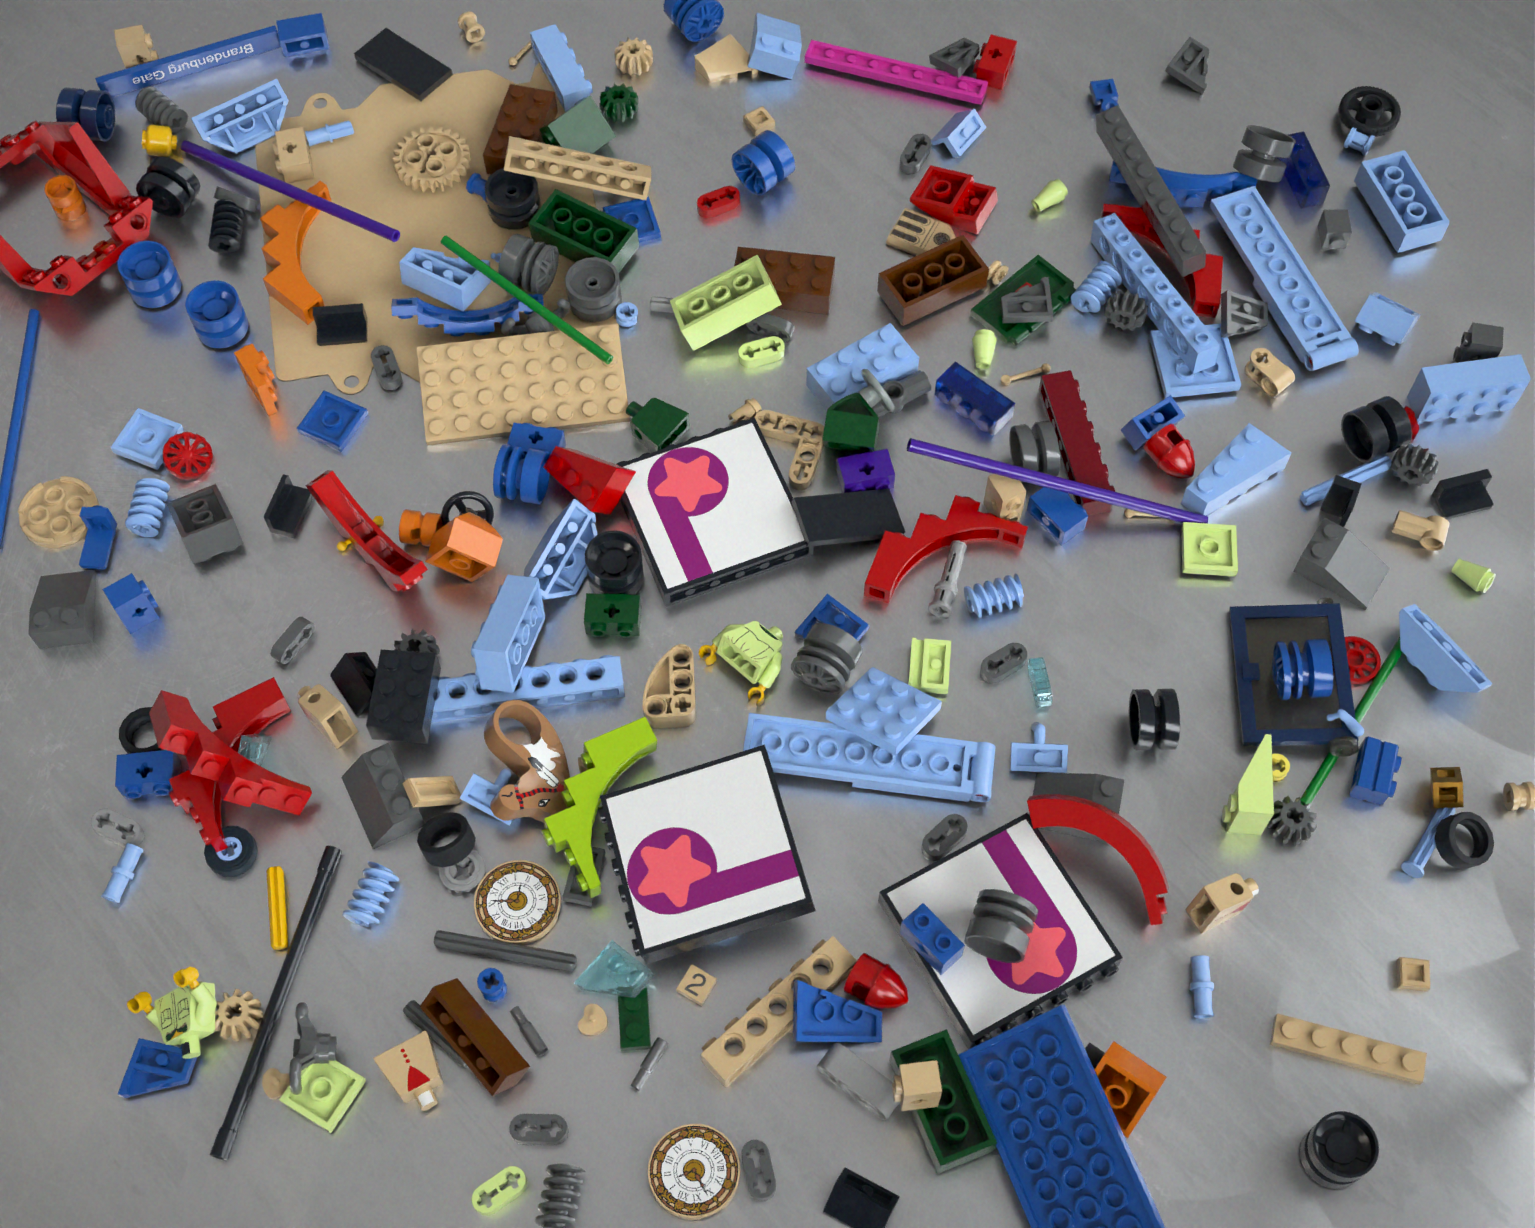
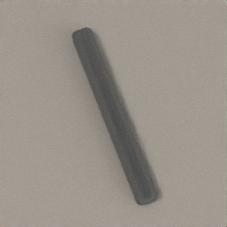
(505, 950)

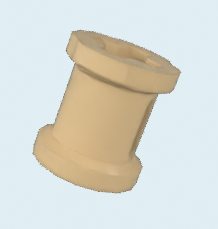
(471, 27)

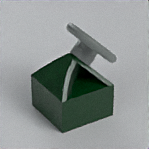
(852, 421)

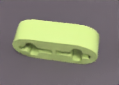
(761, 351)
(495, 1184)

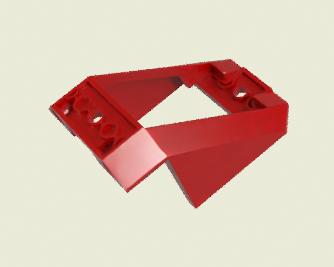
(73, 154)

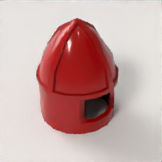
(1171, 452)
(876, 984)

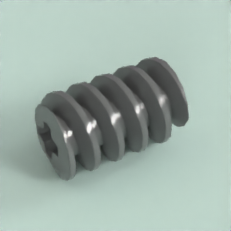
(160, 109)
(559, 1196)

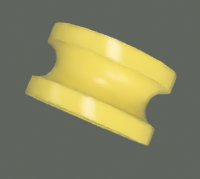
(1285, 766)

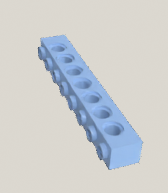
(1164, 303)
(554, 693)

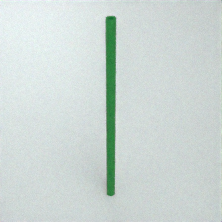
(527, 300)
(1360, 712)

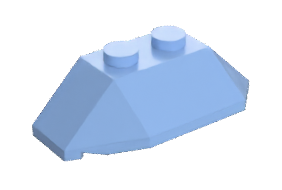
(244, 119)
(561, 552)
(1437, 654)

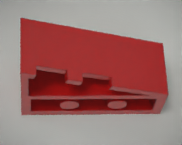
(589, 478)

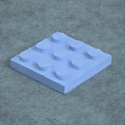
(1180, 381)
(883, 710)

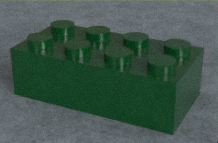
(583, 231)
(957, 1127)

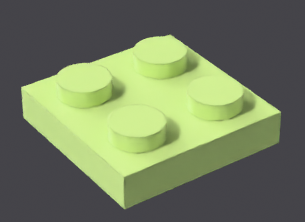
(1209, 549)
(325, 1093)

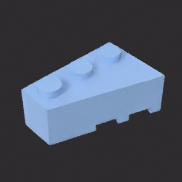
(443, 277)

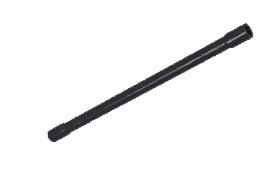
(228, 1131)

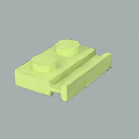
(930, 665)

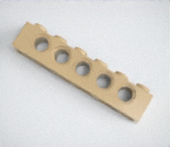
(577, 168)
(728, 1066)

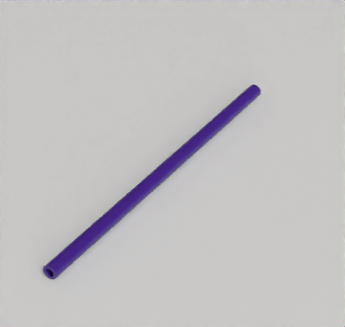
(291, 191)
(1053, 482)

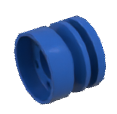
(695, 17)
(521, 473)
(1309, 669)

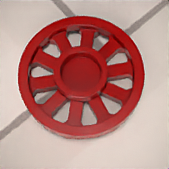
(187, 455)
(1359, 662)

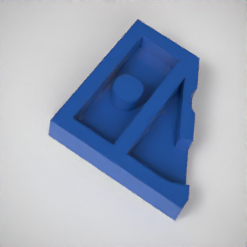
(835, 614)
(155, 1068)

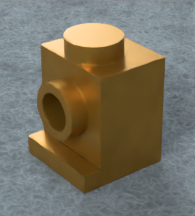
(1446, 787)

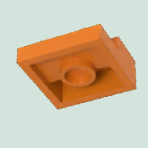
(258, 376)

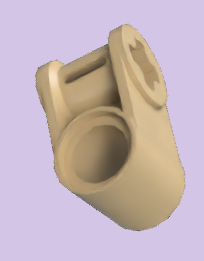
(1269, 375)

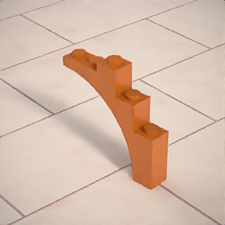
(283, 254)

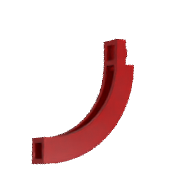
(1109, 826)

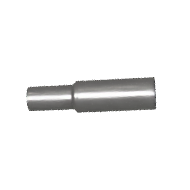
(529, 1032)
(649, 1062)

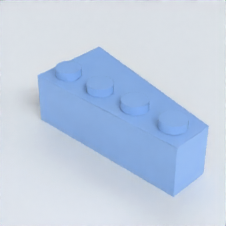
(1242, 464)

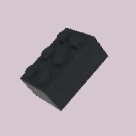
(403, 696)

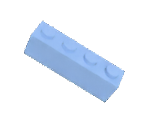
(560, 66)

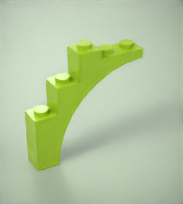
(608, 758)

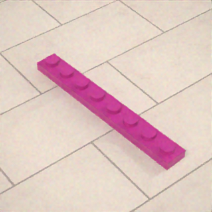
(895, 72)

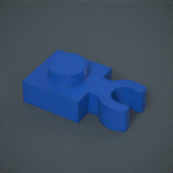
(1104, 93)

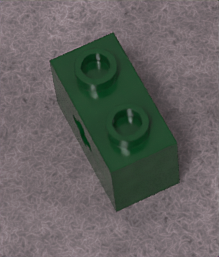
(601, 608)

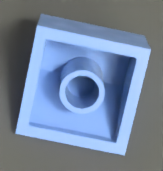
(1386, 318)

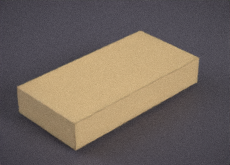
(432, 791)

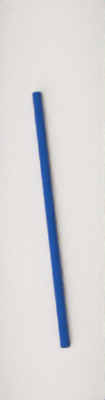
(16, 416)

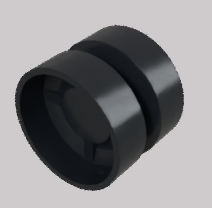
(1376, 429)
(614, 563)
(1339, 1150)

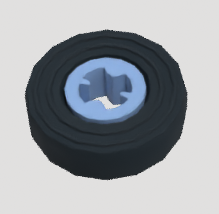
(244, 849)

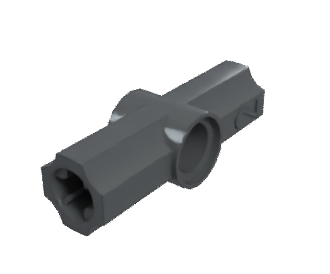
(904, 391)

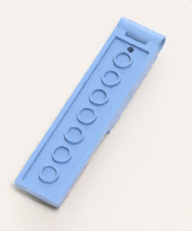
(1284, 280)
(830, 752)

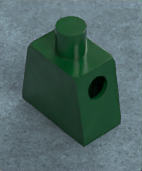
(657, 423)

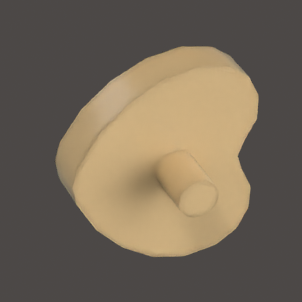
(594, 1020)
(275, 1083)

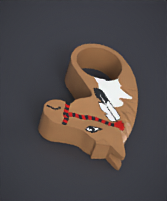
(538, 765)

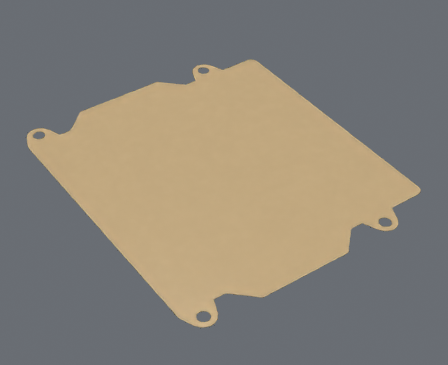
(364, 268)

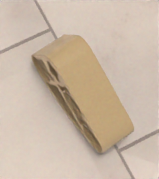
(664, 695)

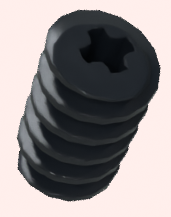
(226, 227)

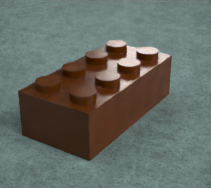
(521, 117)
(799, 279)
(932, 280)

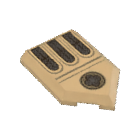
(918, 233)

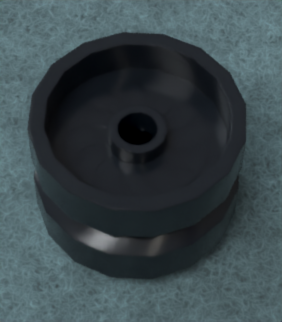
(168, 186)
(512, 199)
(1154, 719)

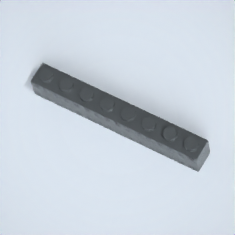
(1150, 191)

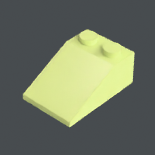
(1252, 802)

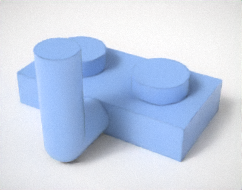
(1038, 755)
(481, 792)

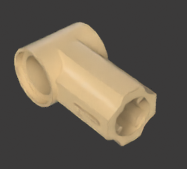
(1429, 530)

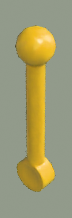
(342, 545)

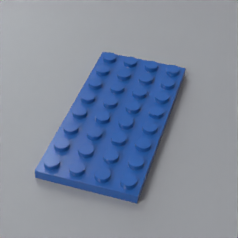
(1058, 1128)

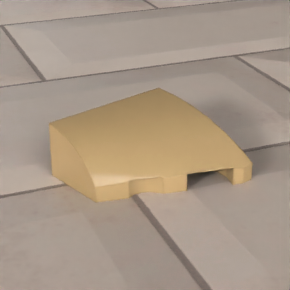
(723, 60)

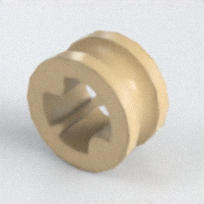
(997, 272)

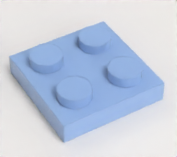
(145, 438)

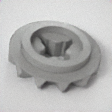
(464, 883)

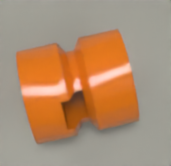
(65, 197)
(416, 527)

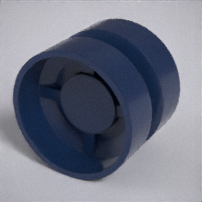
(91, 109)

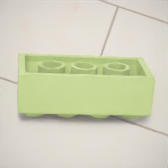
(725, 302)

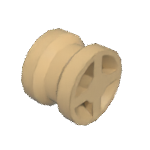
(1519, 796)

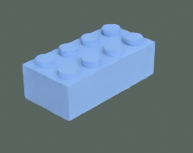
(1401, 201)
(881, 352)
(1468, 388)
(509, 633)

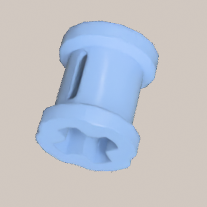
(1359, 141)

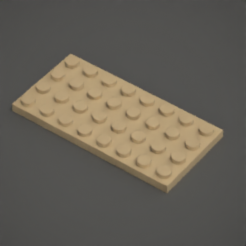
(529, 378)

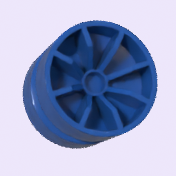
(763, 162)

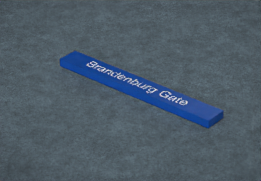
(189, 62)

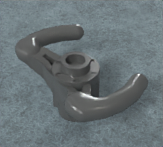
(535, 322)
(309, 1049)

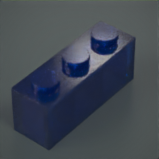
(1305, 173)
(974, 399)

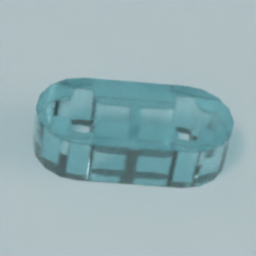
(1039, 682)

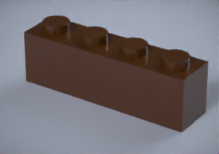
(474, 1036)

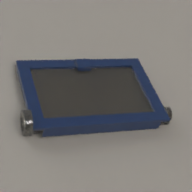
(1291, 720)

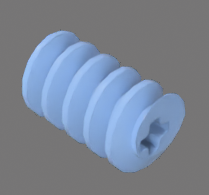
(1096, 288)
(147, 507)
(994, 595)
(370, 895)

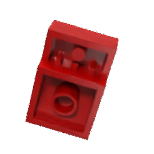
(955, 198)

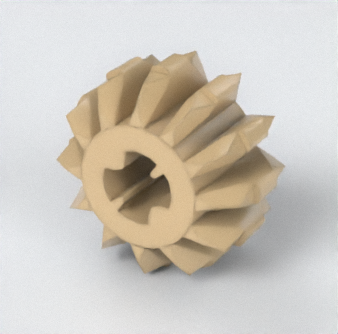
(633, 56)
(239, 1004)

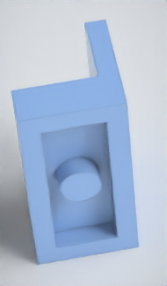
(960, 132)

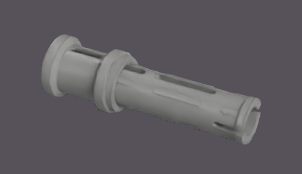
(946, 588)

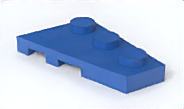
(831, 1018)

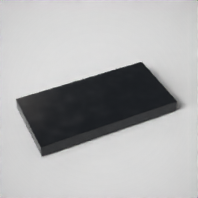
(403, 64)
(847, 517)

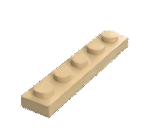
(1348, 1049)

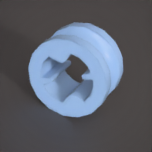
(632, 311)

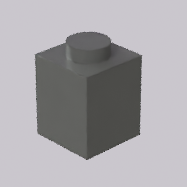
(1334, 229)

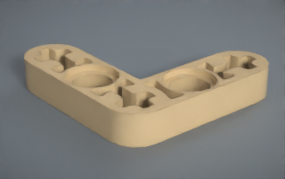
(805, 443)

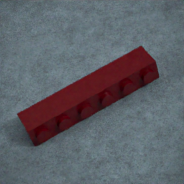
(1075, 436)

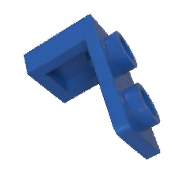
(99, 537)

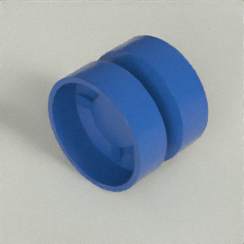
(149, 274)
(217, 314)

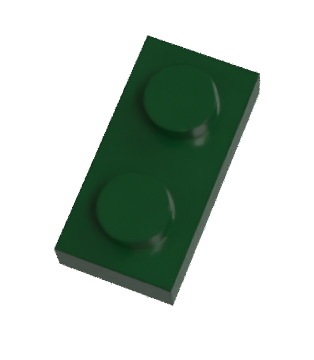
(634, 1022)

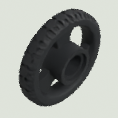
(1369, 110)

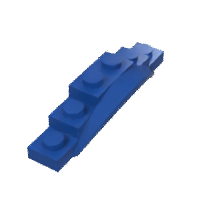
(1195, 189)
(459, 322)

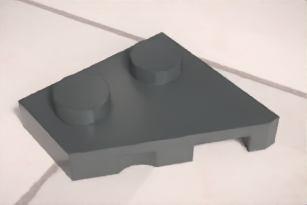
(956, 56)
(1190, 65)
(1028, 304)
(1241, 314)

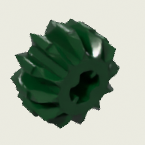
(618, 102)

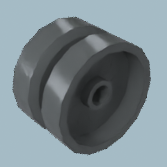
(593, 289)
(1035, 447)

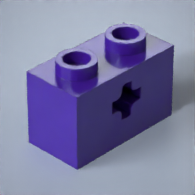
(866, 471)

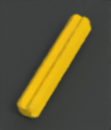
(277, 908)

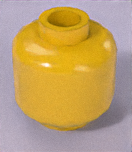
(158, 140)

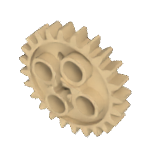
(432, 159)

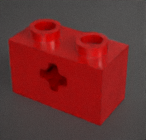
(995, 61)

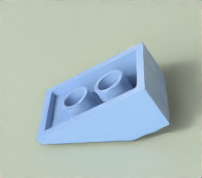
(775, 46)

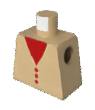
(321, 705)
(1221, 901)
(413, 1070)

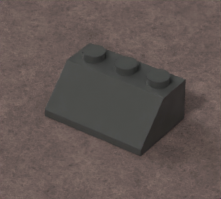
(380, 797)

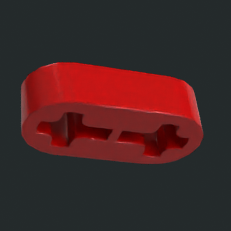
(717, 202)

